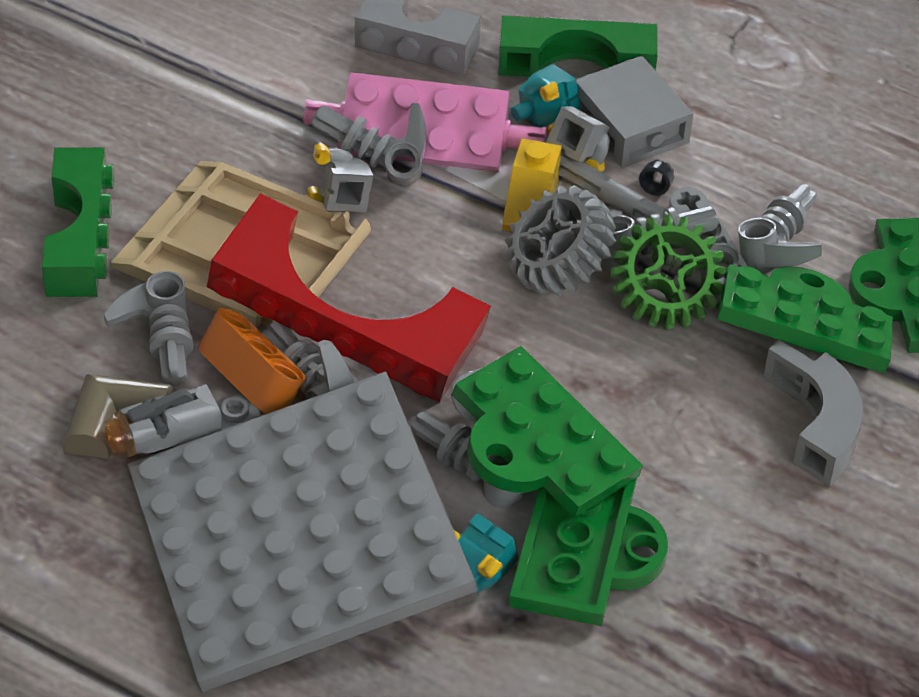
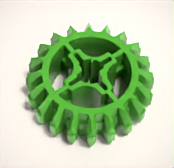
(685, 265)

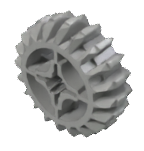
(567, 248)

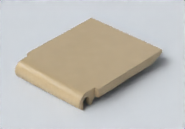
(204, 213)

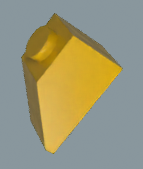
(533, 171)

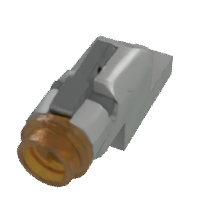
(174, 420)

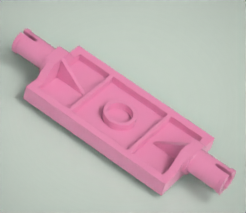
(461, 122)

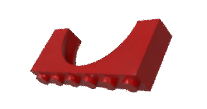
(413, 350)

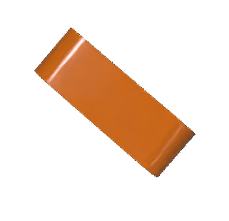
(250, 361)

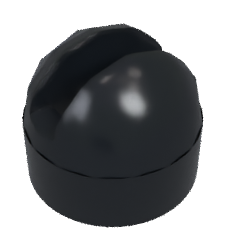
(648, 176)

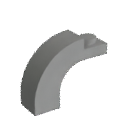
(834, 400)

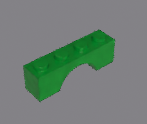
(537, 42)
(74, 256)

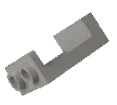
(638, 108)

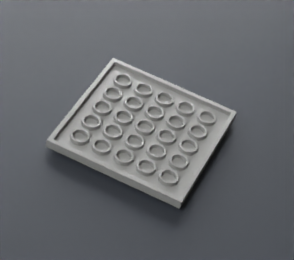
(298, 531)

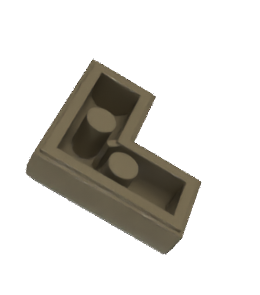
(97, 403)

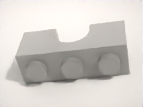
(441, 43)

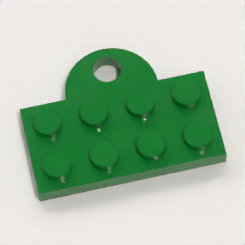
(896, 272)
(807, 312)
(541, 435)
(577, 561)

